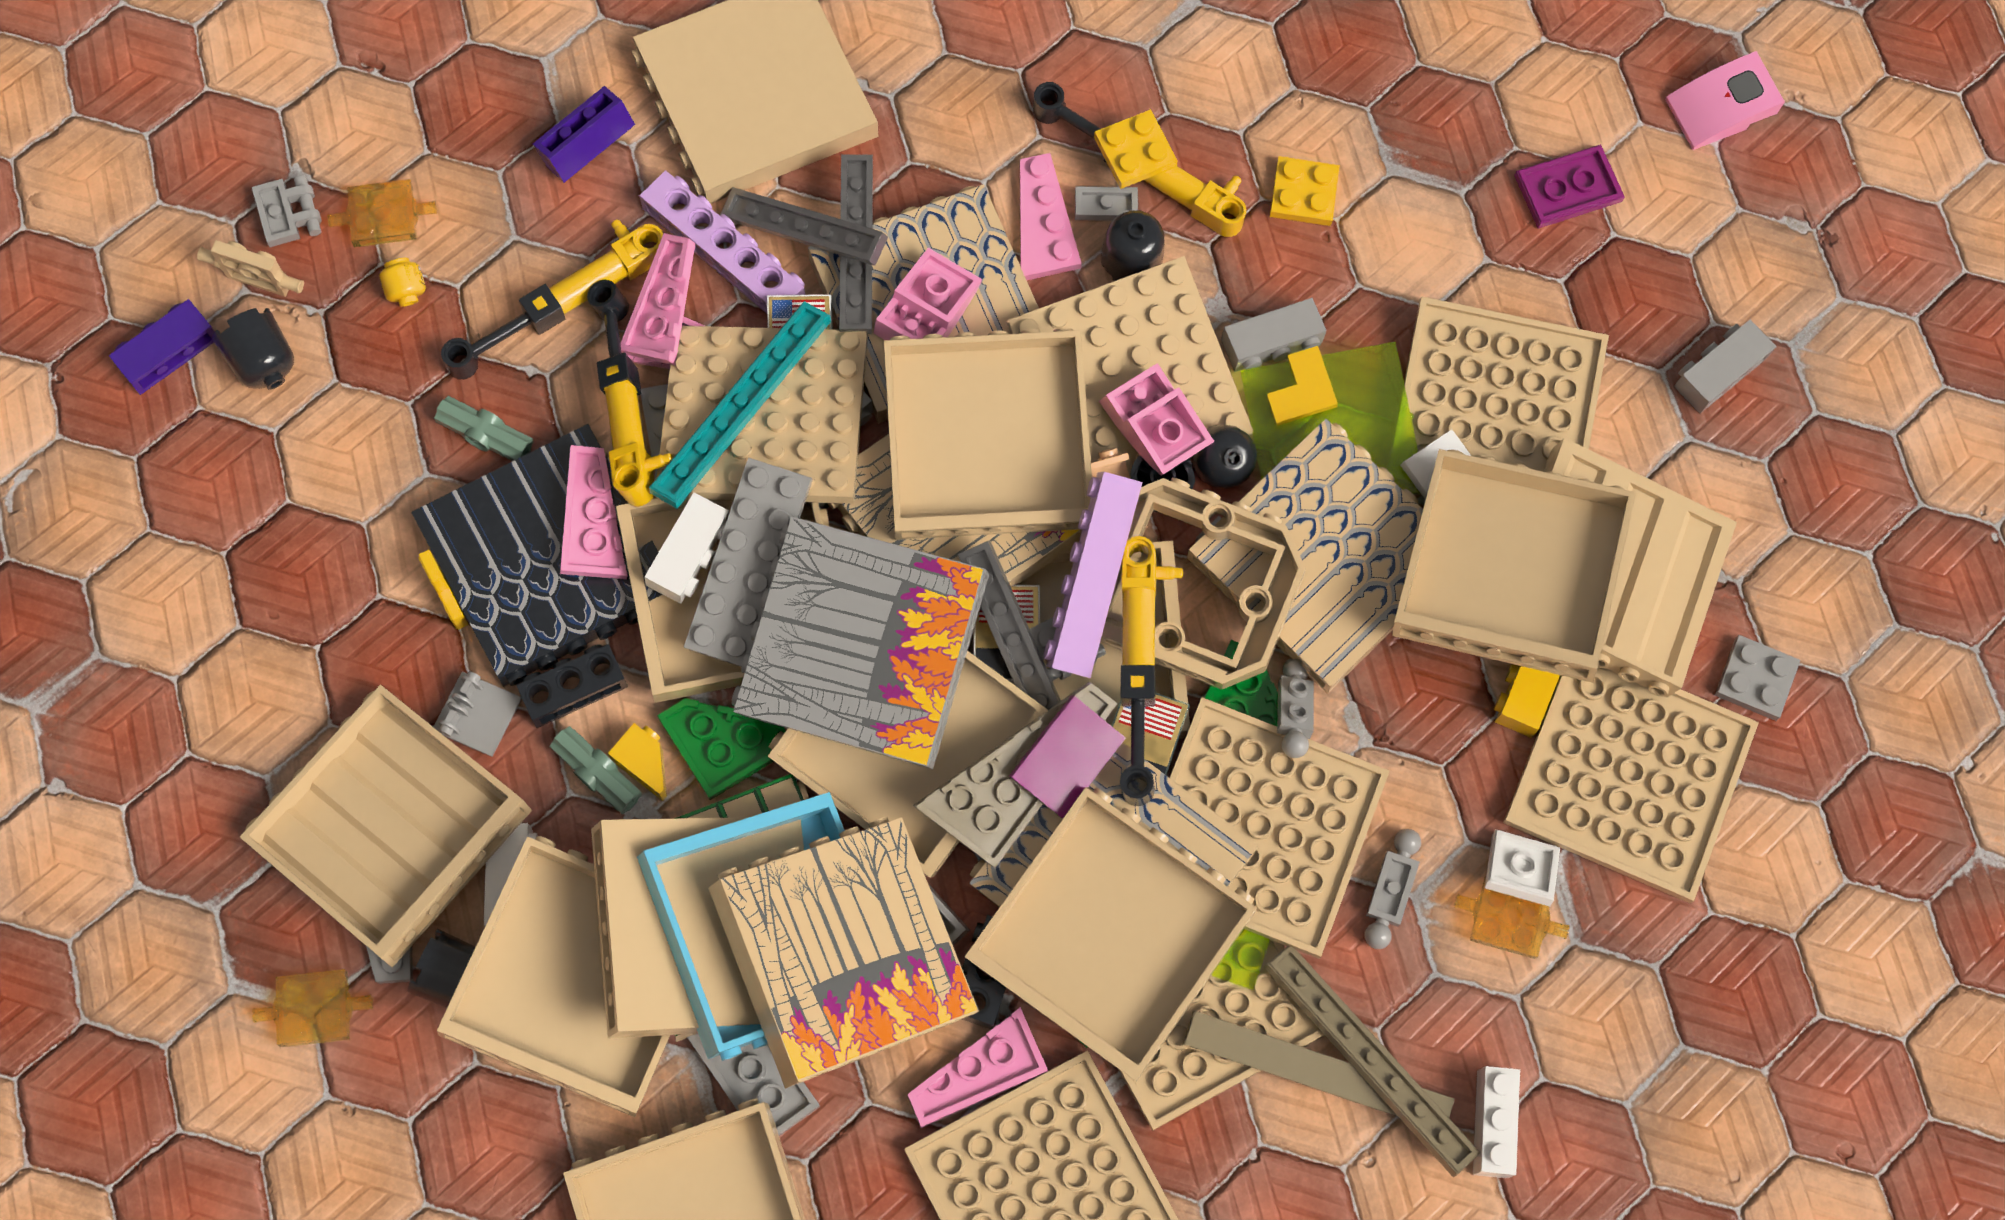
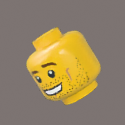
(402, 281)

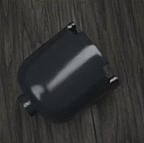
(1132, 244)
(255, 349)
(441, 968)

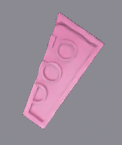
(1045, 228)
(659, 311)
(590, 524)
(988, 1067)

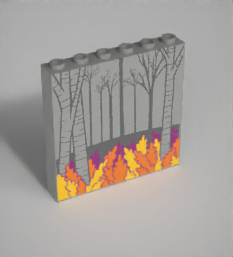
(860, 642)

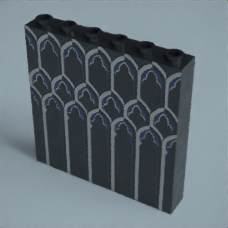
(503, 562)

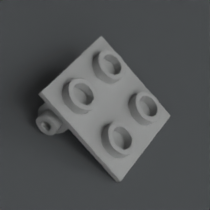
(477, 713)

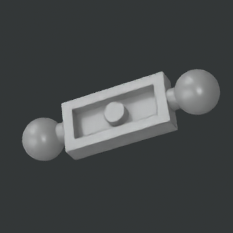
(1295, 709)
(1392, 889)

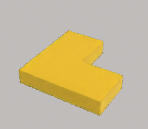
(1310, 394)
(443, 589)

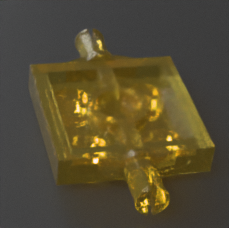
(382, 213)
(1510, 922)
(312, 1008)

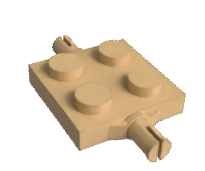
(250, 268)

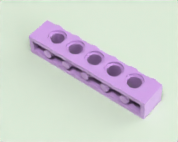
(669, 191)

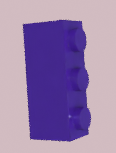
(584, 134)
(163, 346)

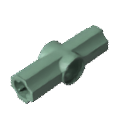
(482, 429)
(595, 770)

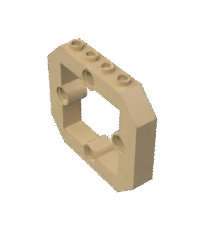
(1277, 592)

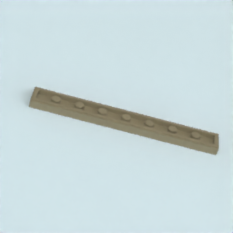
(1372, 1060)
(1289, 1061)

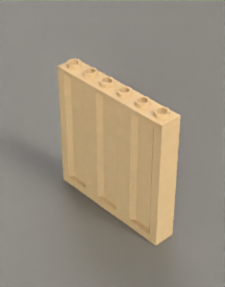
(1663, 576)
(386, 824)

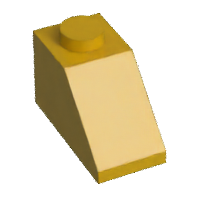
(642, 758)

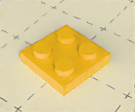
(1135, 149)
(1304, 191)

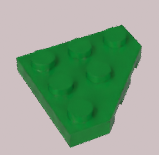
(1252, 696)
(718, 743)

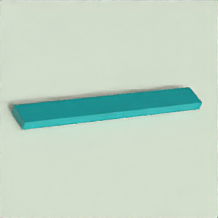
(739, 405)

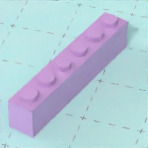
(1093, 573)

